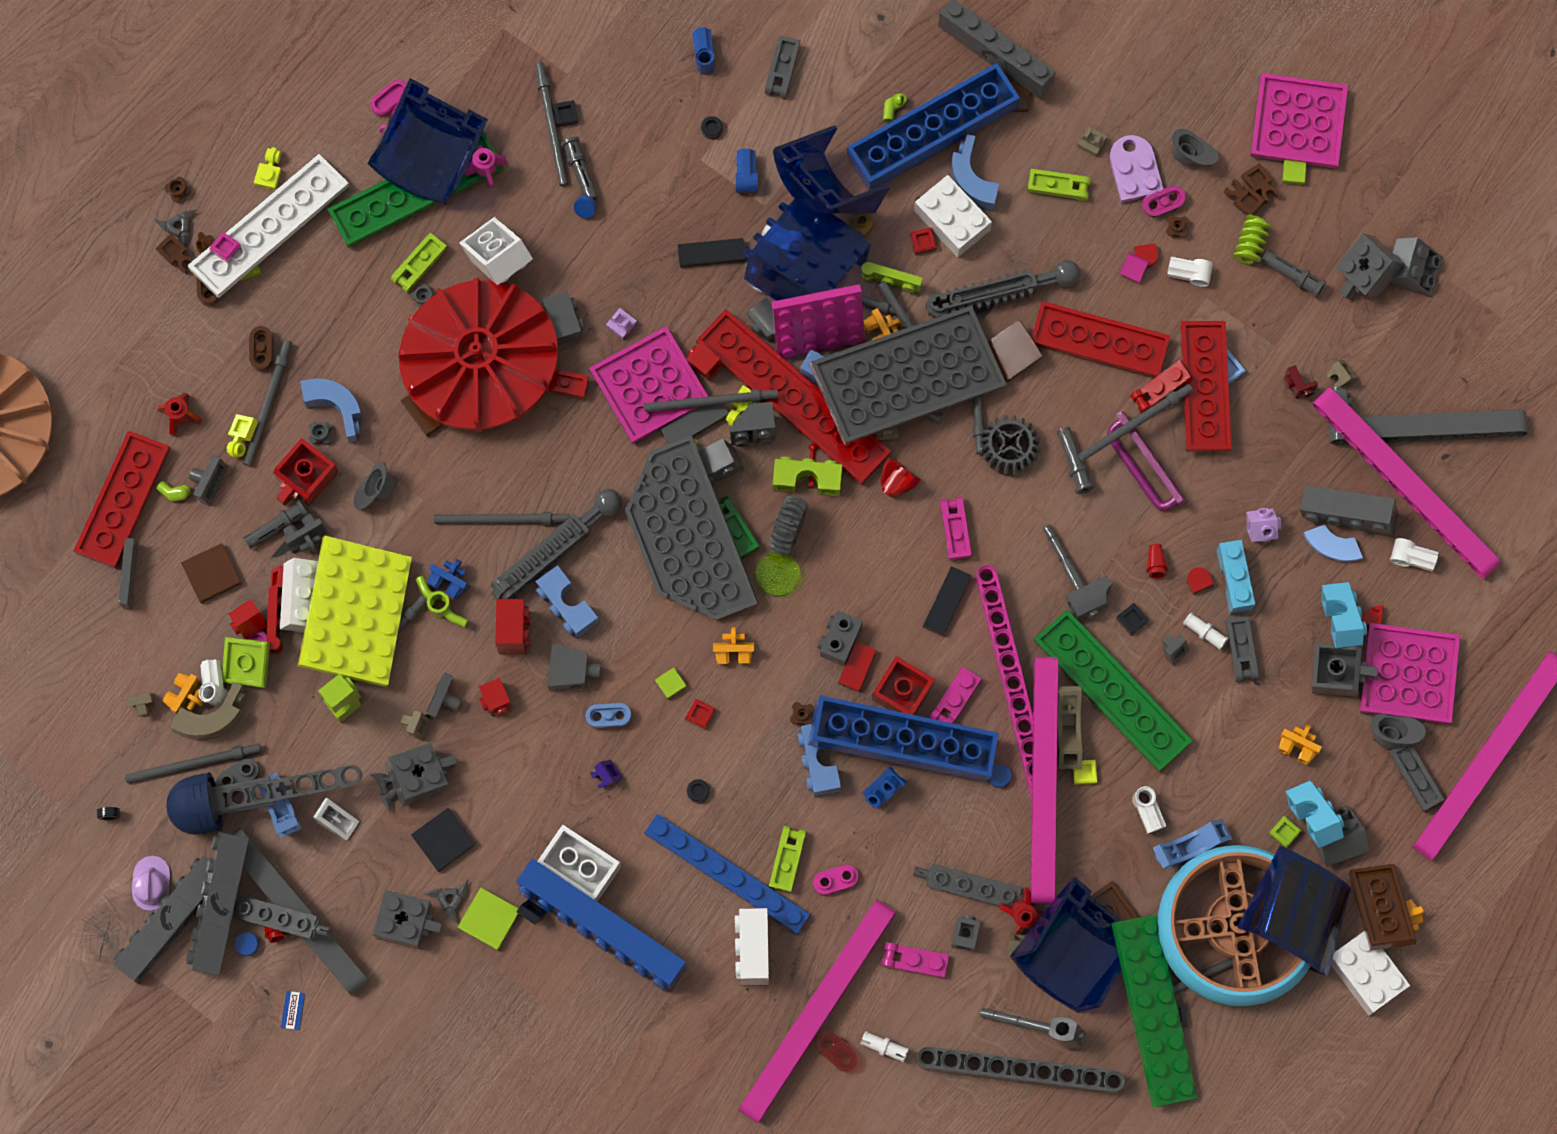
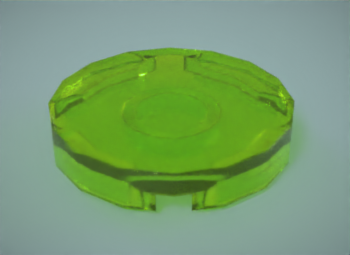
(777, 574)

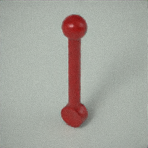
(812, 448)

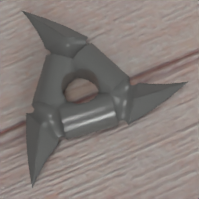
(181, 233)
(386, 794)
(442, 894)

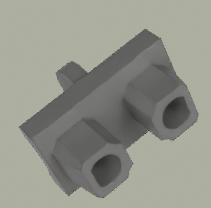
(306, 536)

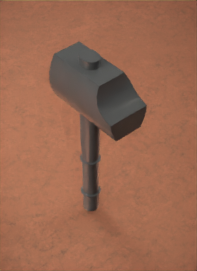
(762, 319)
(1085, 599)
(1061, 1029)

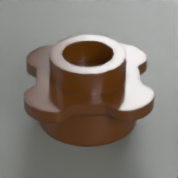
(175, 183)
(1177, 232)
(204, 242)
(796, 718)

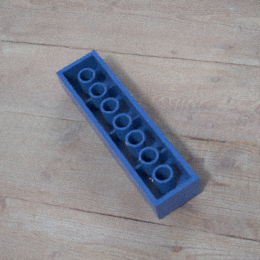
(933, 127)
(903, 738)
(601, 924)

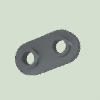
(236, 773)

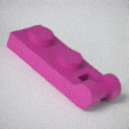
(955, 529)
(956, 696)
(915, 960)

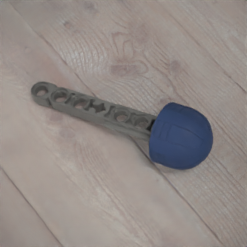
(198, 804)

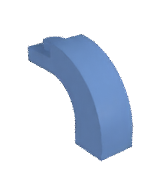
(979, 191)
(330, 393)
(282, 813)
(1189, 846)

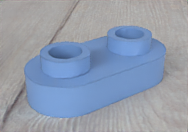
(608, 714)

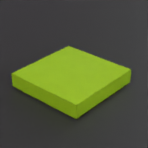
(245, 661)
(489, 919)

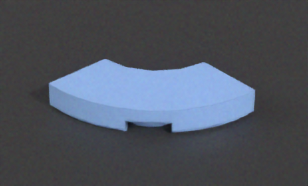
(1332, 546)

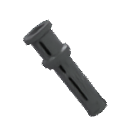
(577, 161)
(1302, 278)
(1078, 469)
(282, 521)

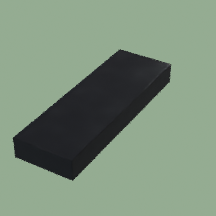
(711, 252)
(947, 601)

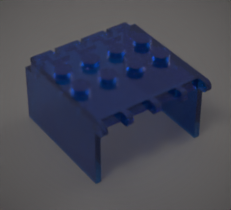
(803, 253)

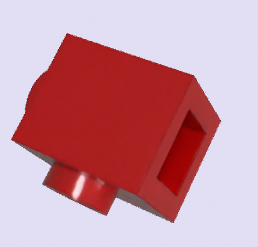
(704, 361)
(247, 620)
(494, 698)

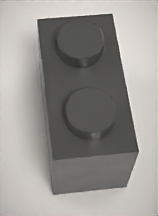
(563, 317)

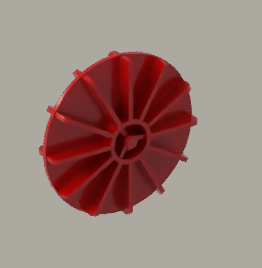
(478, 355)

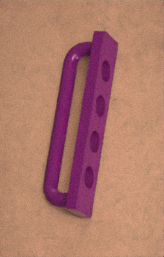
(1177, 498)

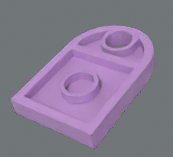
(1134, 171)

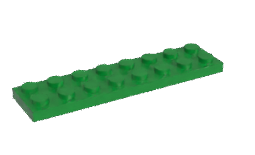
(388, 205)
(1113, 691)
(1154, 1011)

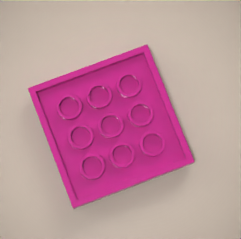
(1299, 120)
(818, 321)
(647, 374)
(1413, 673)

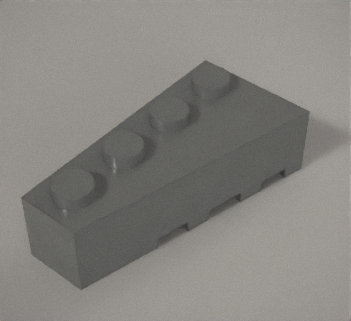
(720, 460)
(1350, 510)

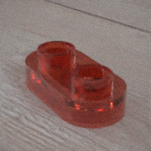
(836, 1052)

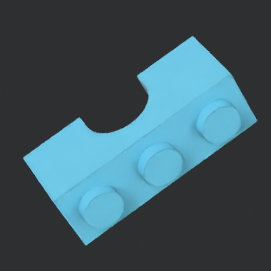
(1238, 584)
(1346, 622)
(1309, 804)

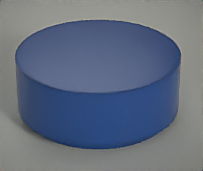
(585, 206)
(1000, 776)
(246, 944)

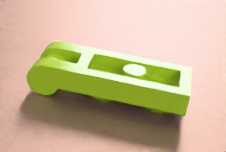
(1058, 184)
(419, 262)
(908, 282)
(787, 860)

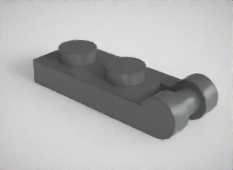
(782, 65)
(1241, 648)

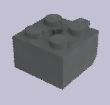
(1368, 267)
(1351, 670)
(427, 764)
(418, 921)

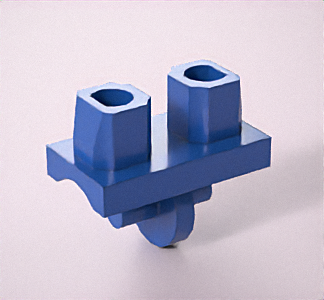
(439, 575)
(883, 788)

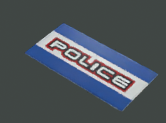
(292, 1010)

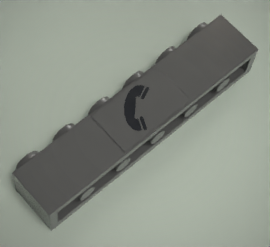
(996, 48)
(218, 903)
(164, 925)

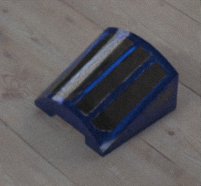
(1299, 909)

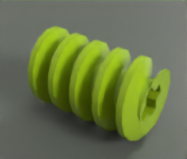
(1251, 239)

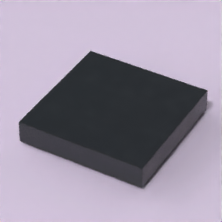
(443, 839)

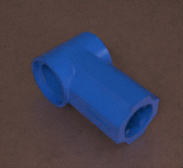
(703, 50)
(746, 171)

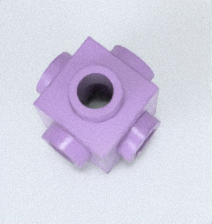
(1263, 525)

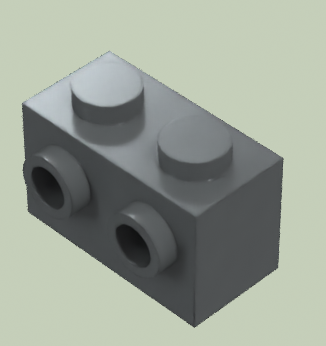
(840, 638)

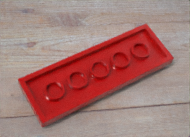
(1100, 339)
(1208, 405)
(122, 499)

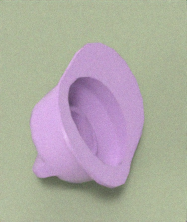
(150, 882)

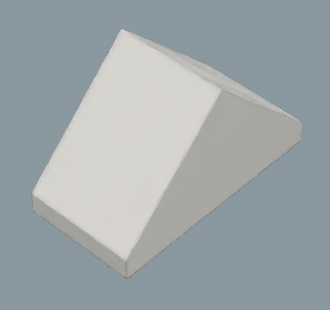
(335, 819)

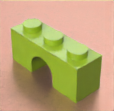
(789, 471)
(341, 697)

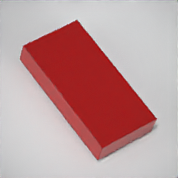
(857, 666)

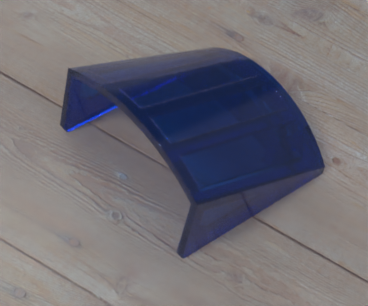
(426, 144)
(812, 181)
(1072, 950)

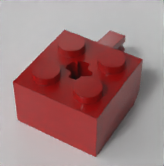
(306, 485)

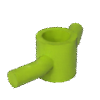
(438, 595)

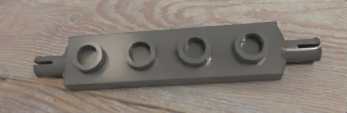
(970, 885)
(280, 918)

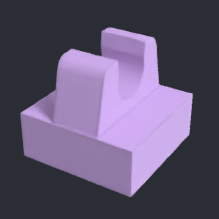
(621, 323)

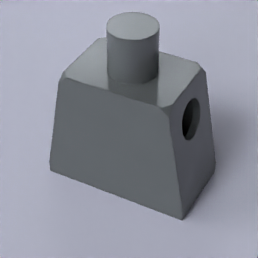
(570, 669)

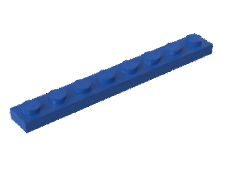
(726, 874)

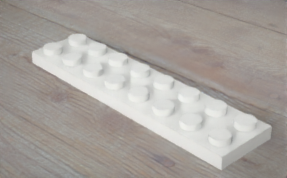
(271, 224)

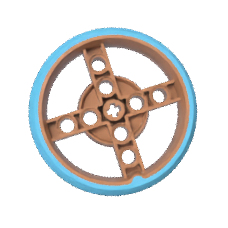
(1174, 933)

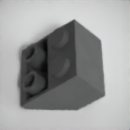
(1419, 266)
(754, 425)
(1351, 845)

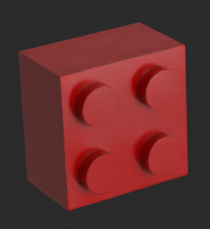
(511, 624)
(903, 687)

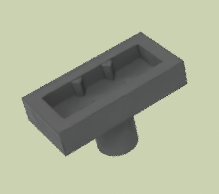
(209, 479)
(441, 697)

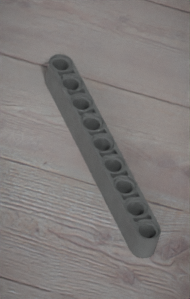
(1443, 426)
(282, 895)
(1031, 1068)

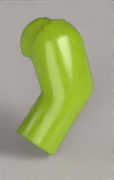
(893, 104)
(174, 494)

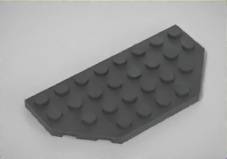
(687, 534)

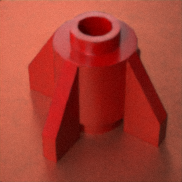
(178, 412)
(897, 479)
(1021, 907)

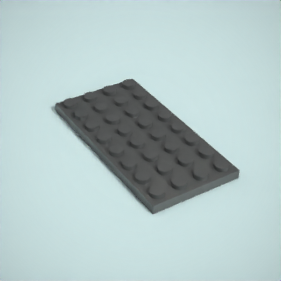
(907, 375)

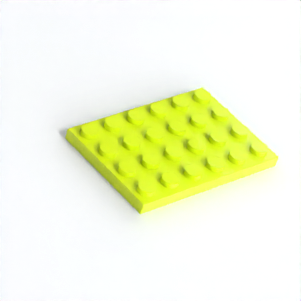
(355, 611)

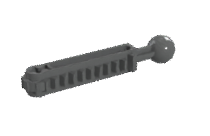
(1064, 274)
(554, 546)

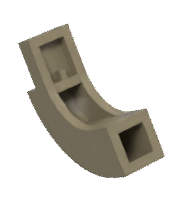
(213, 724)
(1069, 727)

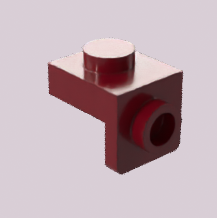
(1294, 381)

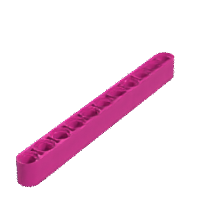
(1406, 483)
(1007, 673)
(1488, 758)
(1044, 780)
(817, 1011)

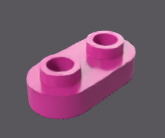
(1162, 200)
(836, 881)

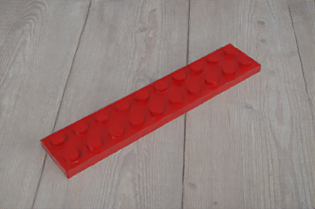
(797, 399)

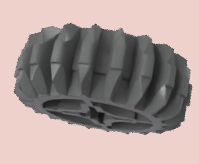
(999, 431)
(788, 525)

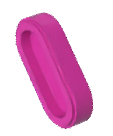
(386, 100)

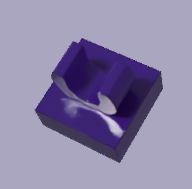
(608, 773)

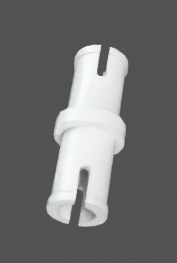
(1205, 631)
(884, 1046)

